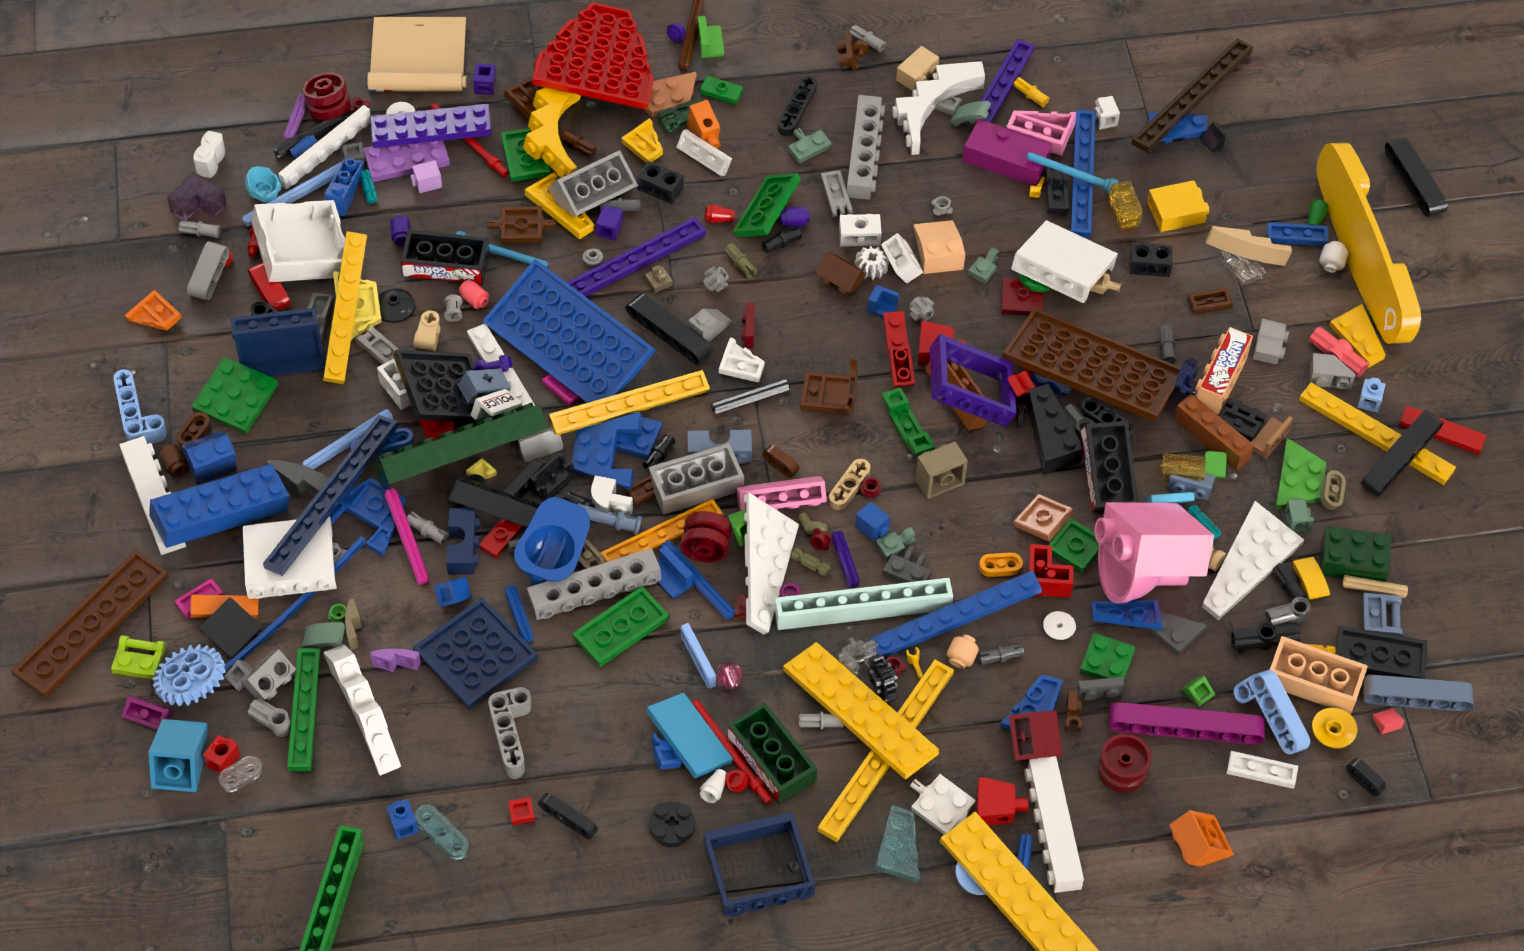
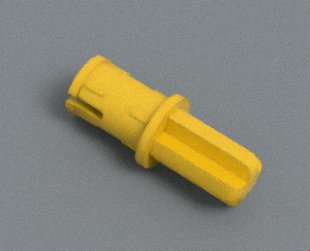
(1031, 92)

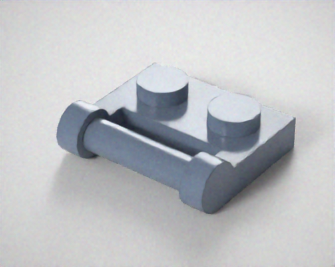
(1375, 613)

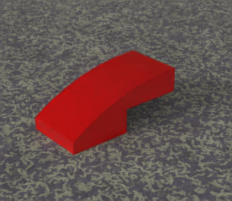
(1021, 383)

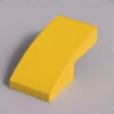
(1311, 578)

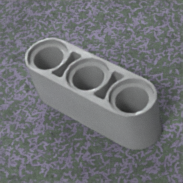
(208, 271)

